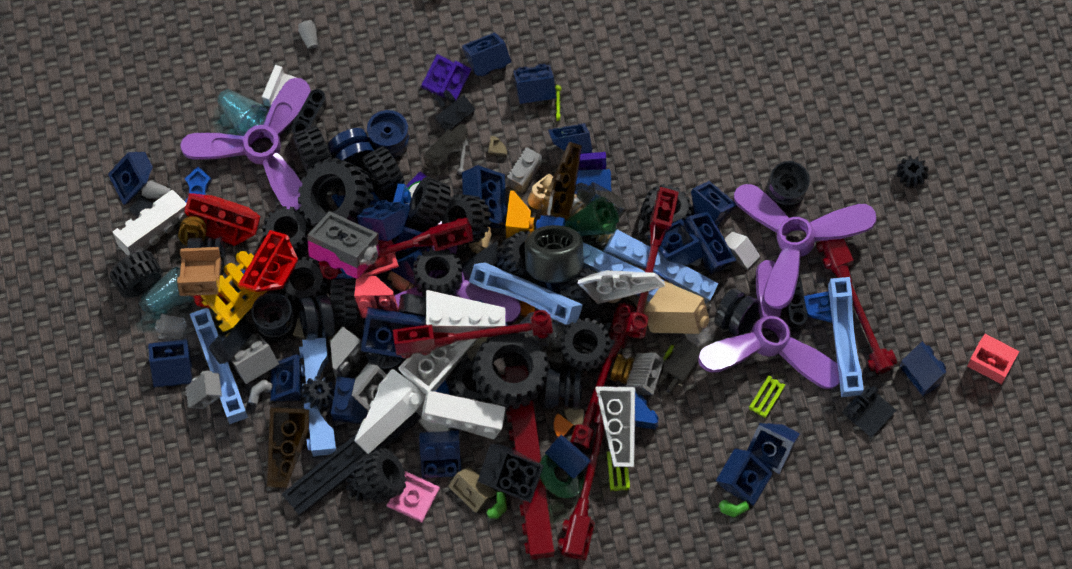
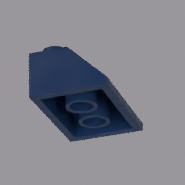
(491, 188)
(713, 245)
(379, 329)

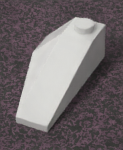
(618, 284)
(431, 370)
(392, 405)

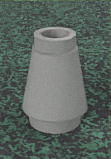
(308, 33)
(153, 190)

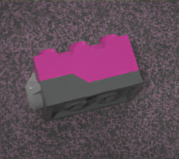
(343, 244)

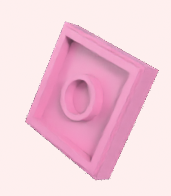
(415, 499)

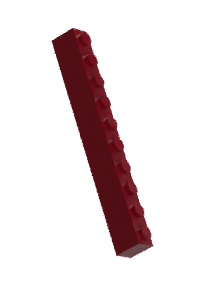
(526, 442)

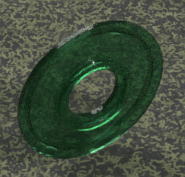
(561, 489)

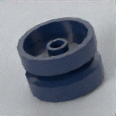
(388, 130)
(350, 146)

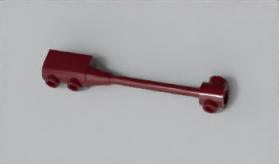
(659, 225)
(440, 237)
(839, 261)
(424, 341)
(582, 432)
(580, 526)

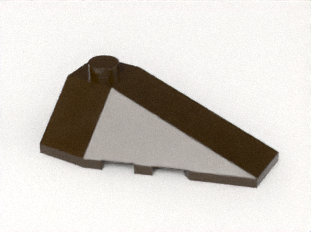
(561, 191)
(286, 437)

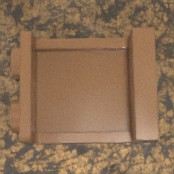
(199, 271)

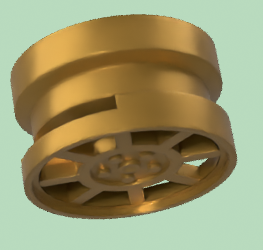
(192, 229)
(620, 367)

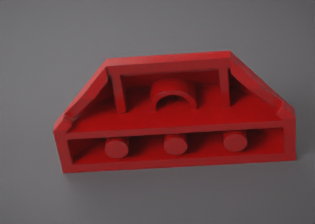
(223, 218)
(270, 264)

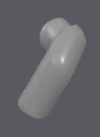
(262, 386)

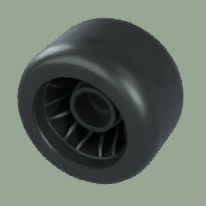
(554, 254)

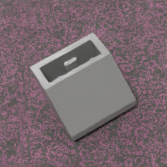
(345, 352)
(253, 358)

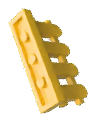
(235, 299)

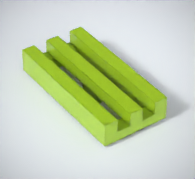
(775, 383)
(611, 481)

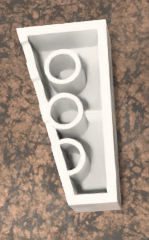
(151, 224)
(461, 315)
(463, 414)
(618, 414)

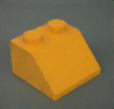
(518, 216)

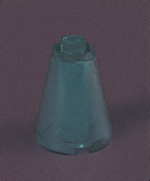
(241, 111)
(164, 294)

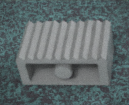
(524, 170)
(645, 373)
(203, 390)

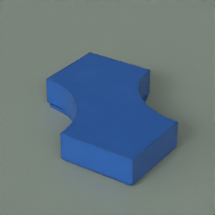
(197, 182)

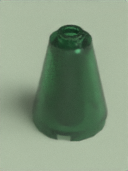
(595, 219)

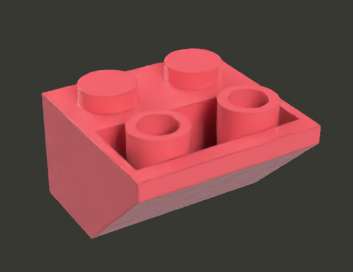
(374, 294)
(993, 358)

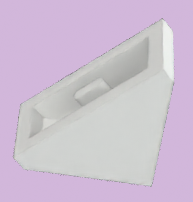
(742, 249)

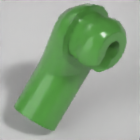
(499, 508)
(733, 510)

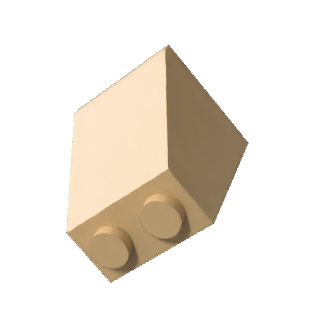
(676, 311)

